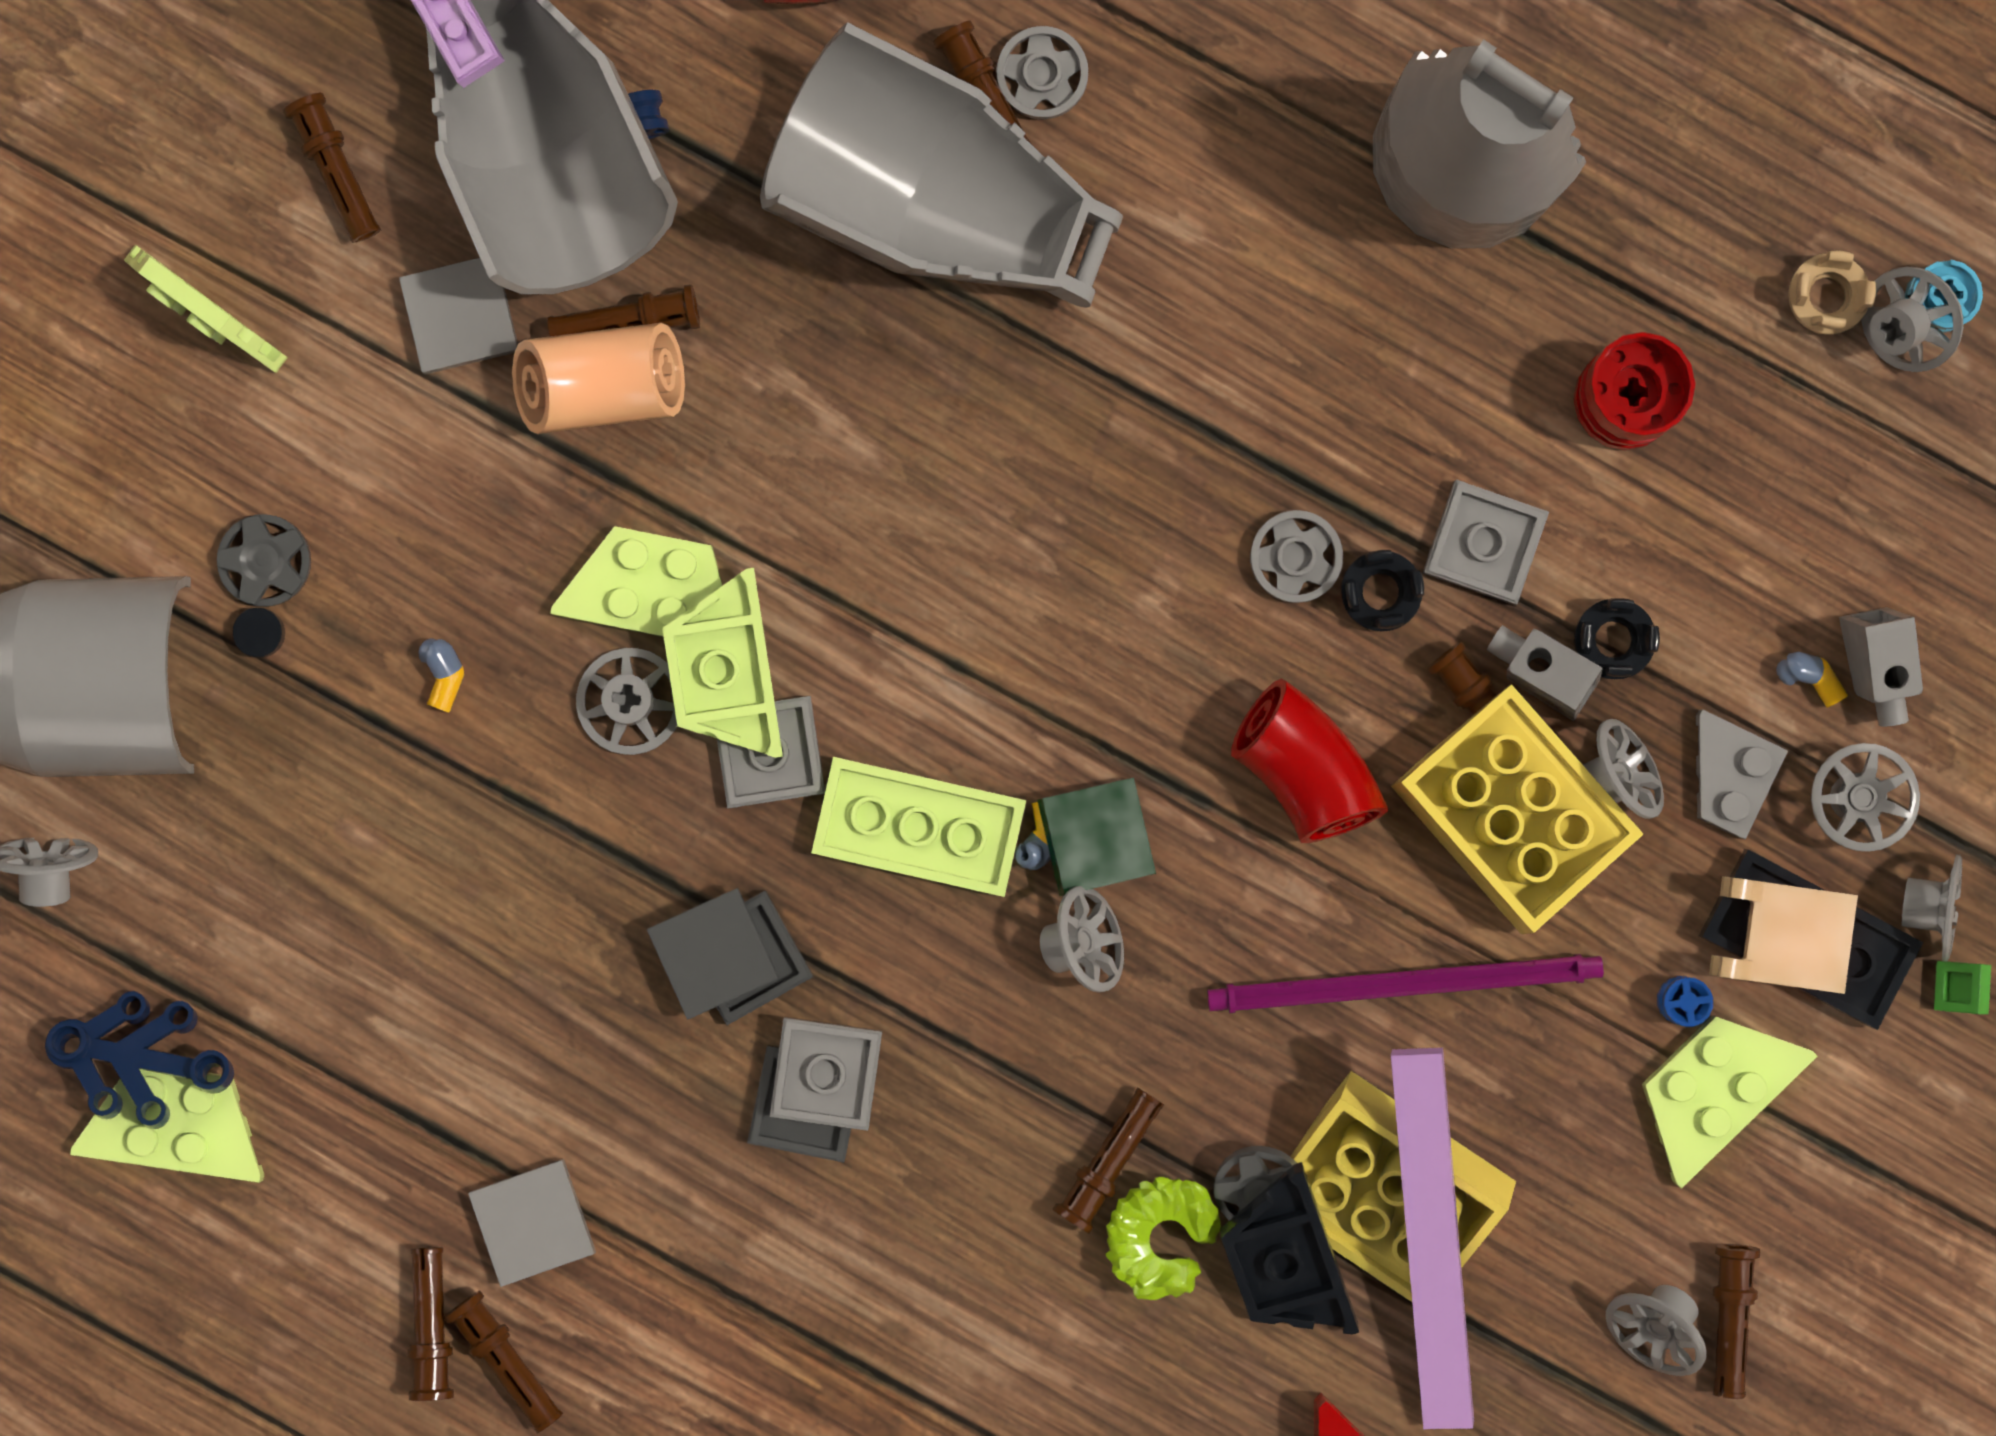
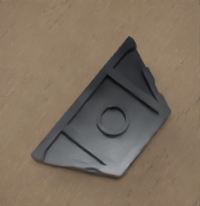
(1287, 1259)

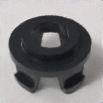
(1409, 585)
(1643, 634)

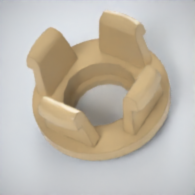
(1858, 292)

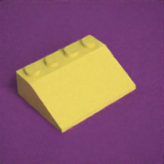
(1517, 810)
(1359, 1191)

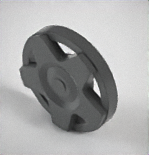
(263, 560)
(1253, 1176)

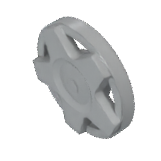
(1042, 72)
(1296, 556)

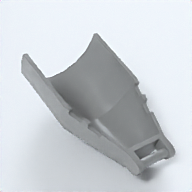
(1473, 147)
(548, 155)
(928, 176)
(88, 677)

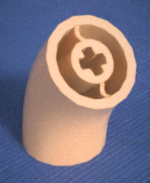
(598, 378)

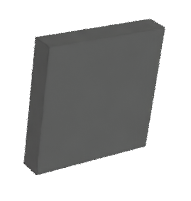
(712, 953)
(783, 953)
(792, 1135)

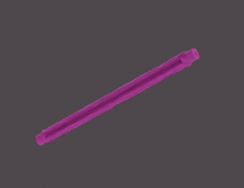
(1405, 983)

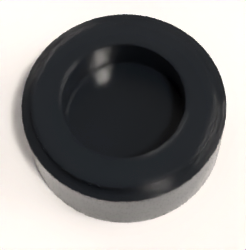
(258, 632)

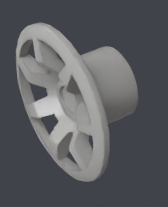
(1907, 322)
(626, 701)
(1619, 772)
(1864, 797)
(45, 874)
(1931, 905)
(1078, 944)
(1663, 1321)

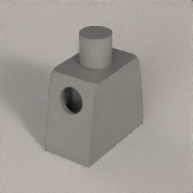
(1883, 660)
(1563, 685)

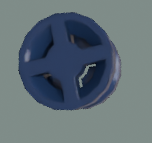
(647, 107)

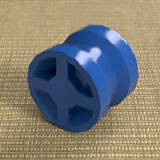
(1694, 1000)

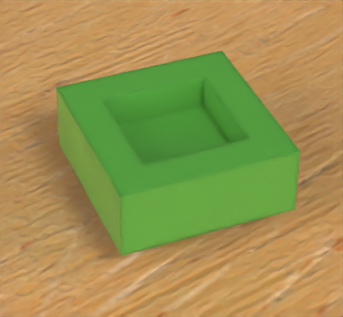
(1962, 987)

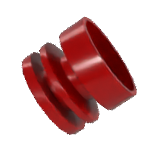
(1653, 372)

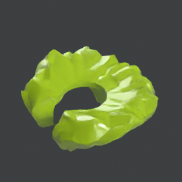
(1131, 1230)

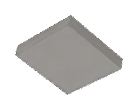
(457, 316)
(1485, 542)
(760, 778)
(826, 1073)
(532, 1222)

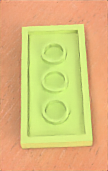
(918, 826)

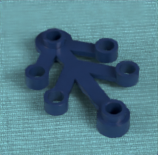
(131, 1055)

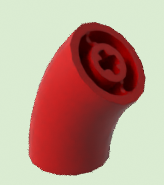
(1307, 764)

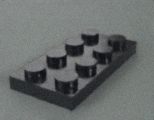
(1877, 955)

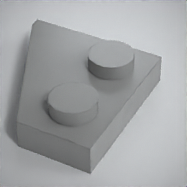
(1733, 773)

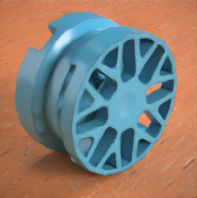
(1963, 283)

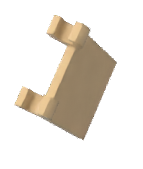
(1791, 936)

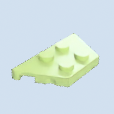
(204, 314)
(640, 581)
(723, 668)
(1716, 1090)
(201, 1136)

